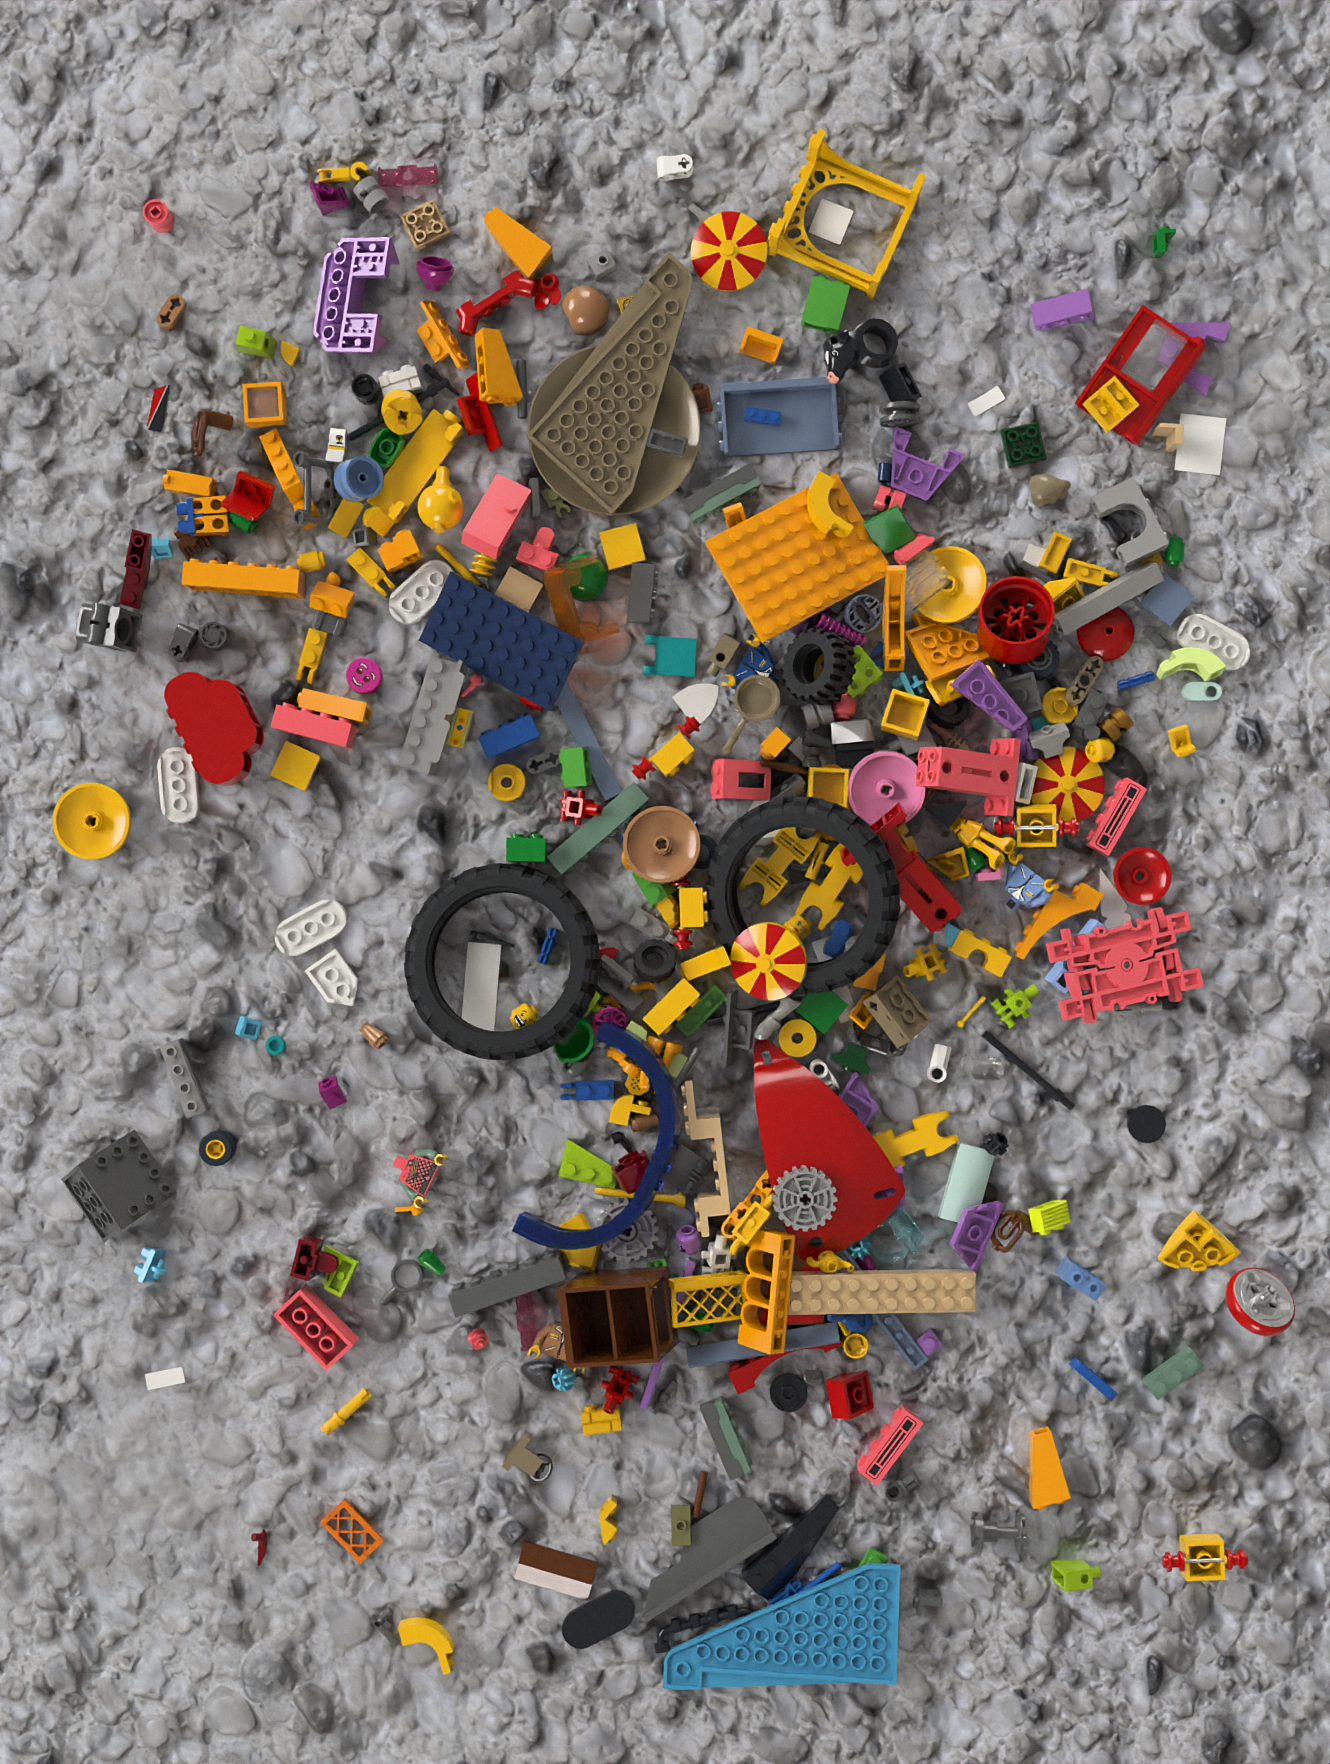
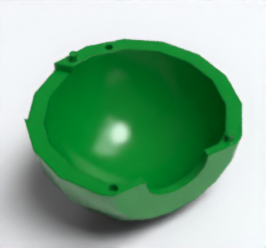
(593, 580)
(576, 1043)

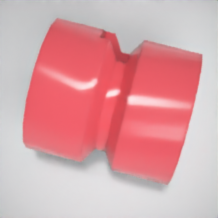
(158, 216)
(897, 498)

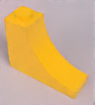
(704, 963)

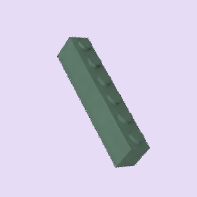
(598, 828)

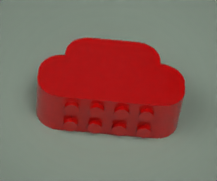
(215, 725)

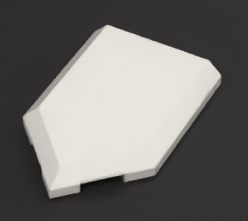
(334, 979)

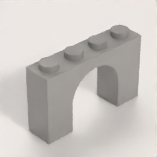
(1129, 496)

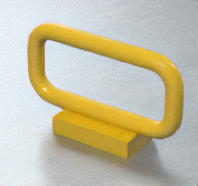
(750, 1224)

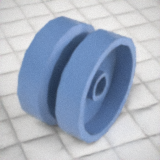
(358, 479)

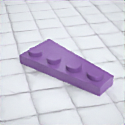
(987, 693)

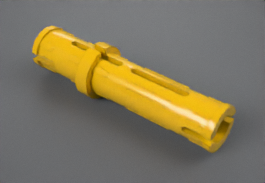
(348, 1409)

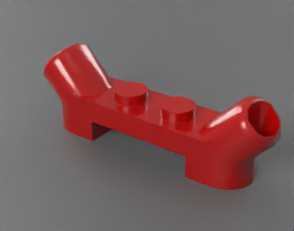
(515, 286)

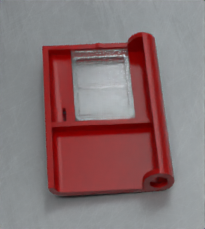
(1151, 369)

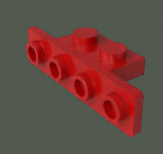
(478, 415)

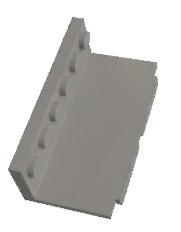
(433, 715)

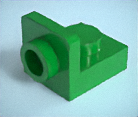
(1160, 241)

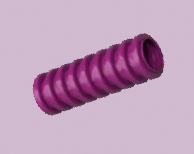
(826, 623)

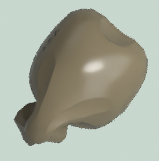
(1047, 489)

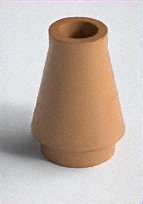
(375, 1036)
(643, 1122)

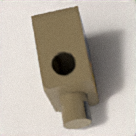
(728, 646)

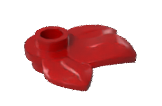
(547, 294)

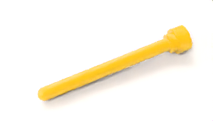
(677, 1199)

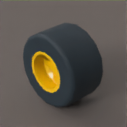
(217, 1154)

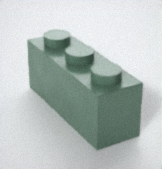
(1172, 1372)

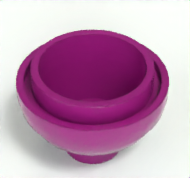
(434, 271)

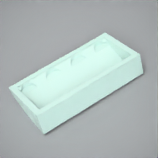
(965, 1181)

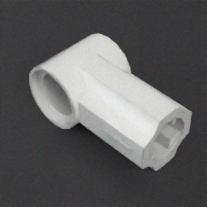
(939, 1060)

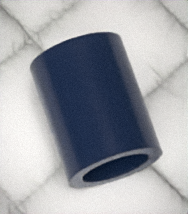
(884, 472)

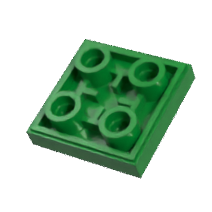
(890, 530)
(821, 1009)

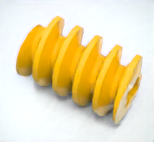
(483, 565)

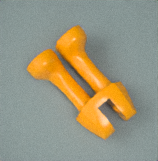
(670, 1050)

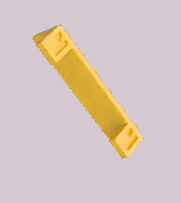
(416, 465)

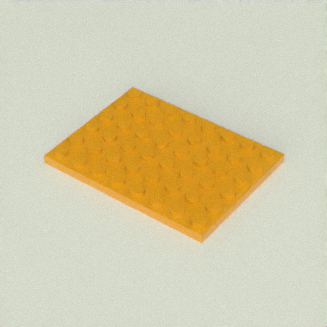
(790, 568)

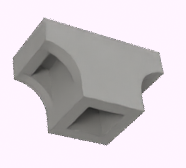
(1049, 739)

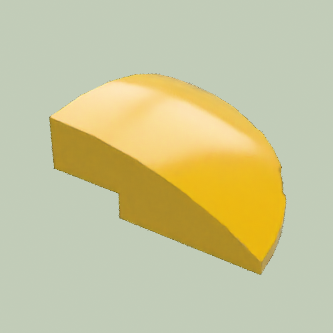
(1197, 1245)

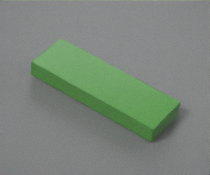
(701, 1011)

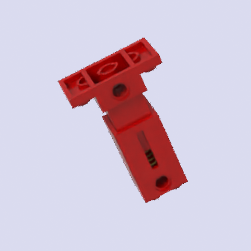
(919, 884)

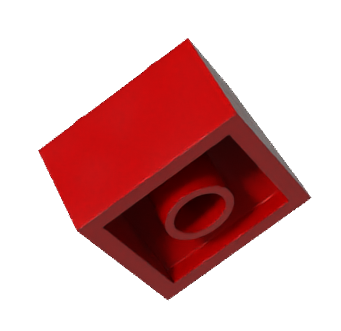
(849, 1394)

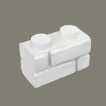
(404, 379)

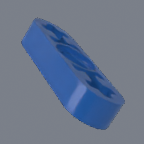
(1095, 1380)

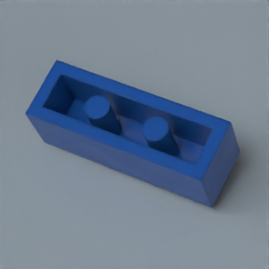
(762, 416)

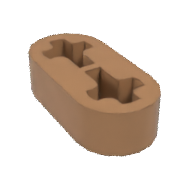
(167, 309)

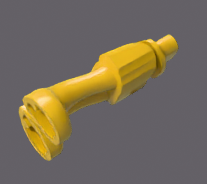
(972, 833)

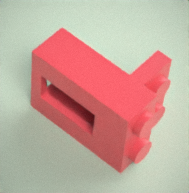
(726, 778)

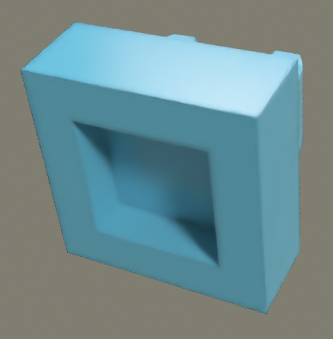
(162, 548)

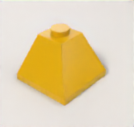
(1064, 592)

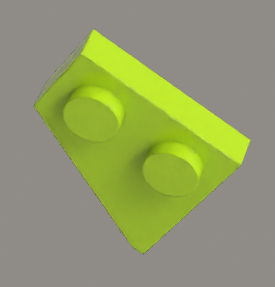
(339, 1279)

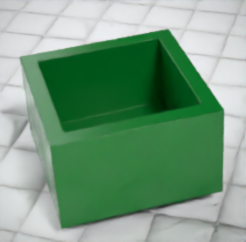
(526, 849)

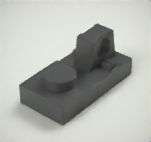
(792, 785)

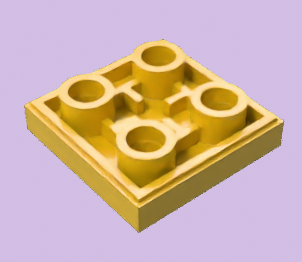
(622, 546)
(295, 765)

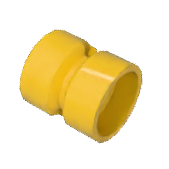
(855, 1345)

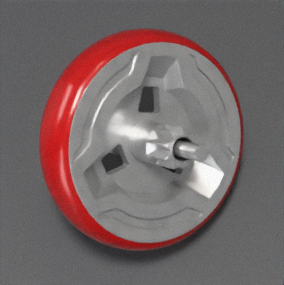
(1253, 1309)

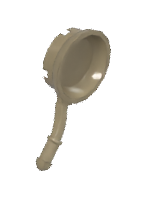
(755, 700)

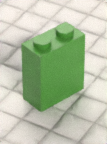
(825, 305)

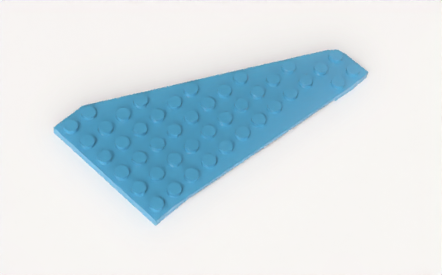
(818, 1636)

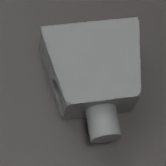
(910, 746)

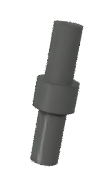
(664, 1396)

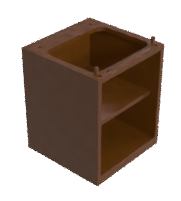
(617, 1317)

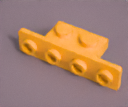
(439, 338)

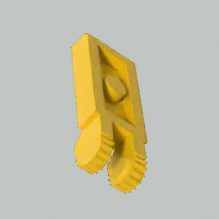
(369, 570)
(1087, 573)
(312, 653)

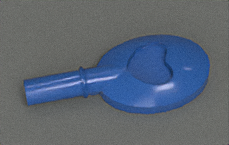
(854, 1322)

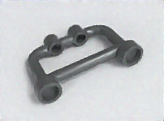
(304, 516)

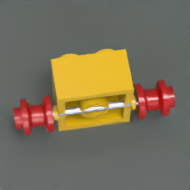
(671, 754)
(1036, 826)
(690, 911)
(1203, 1558)

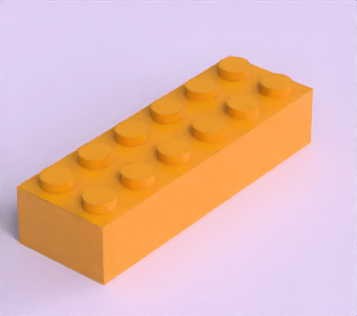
(244, 579)

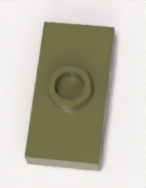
(681, 1525)

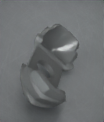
(858, 1037)

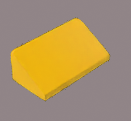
(345, 517)

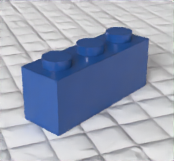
(509, 736)

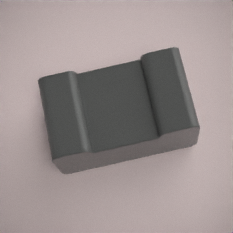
(330, 624)

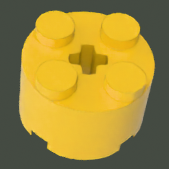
(401, 422)

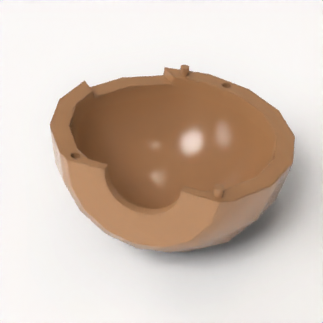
(585, 309)

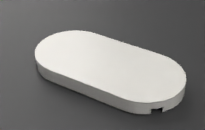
(419, 592)
(1212, 636)
(178, 786)
(311, 927)

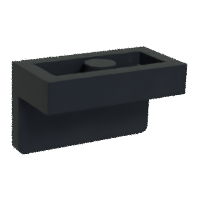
(900, 384)
(851, 753)

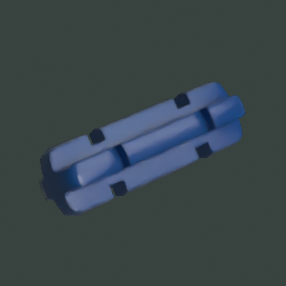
(1135, 680)
(548, 946)

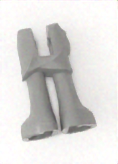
(773, 1021)

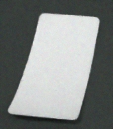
(986, 401)

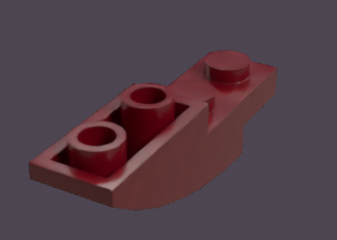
(137, 569)

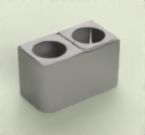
(852, 731)

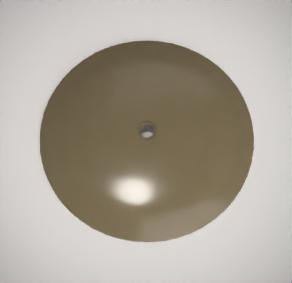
(659, 472)

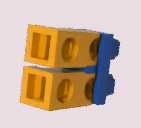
(205, 517)

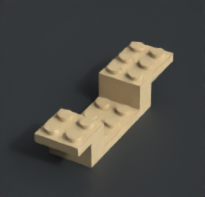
(703, 1127)

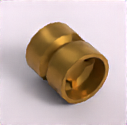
(1115, 724)

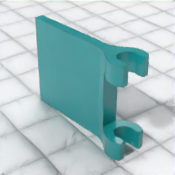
(672, 656)

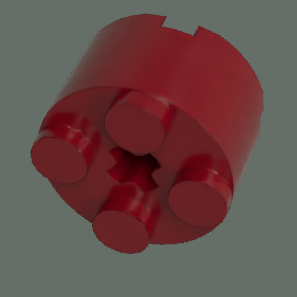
(631, 1170)

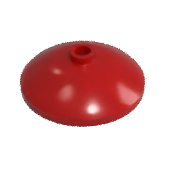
(1109, 647)
(1155, 876)

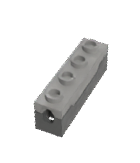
(184, 1077)

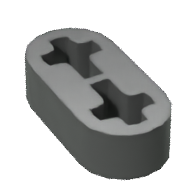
(545, 766)

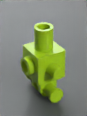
(1016, 1002)

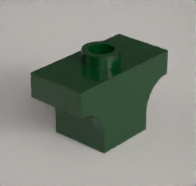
(852, 1058)

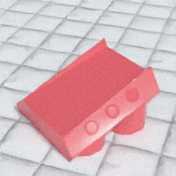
(911, 549)

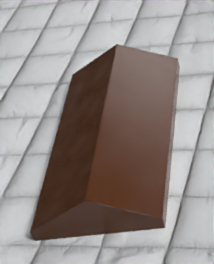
(556, 1570)

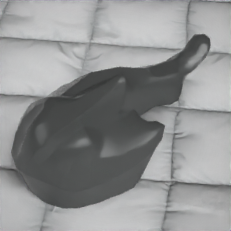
(576, 1068)

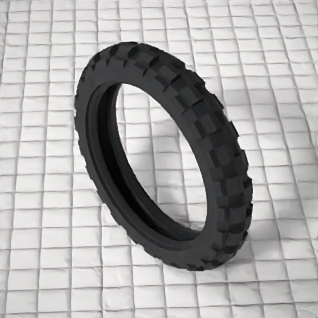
(852, 833)
(423, 941)

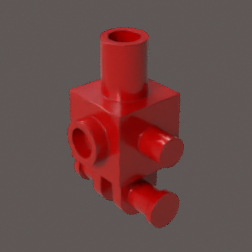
(578, 807)
(617, 1388)

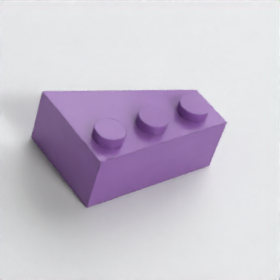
(1063, 310)

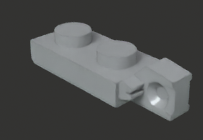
(652, 926)

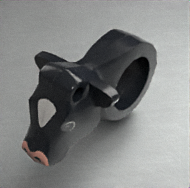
(848, 348)

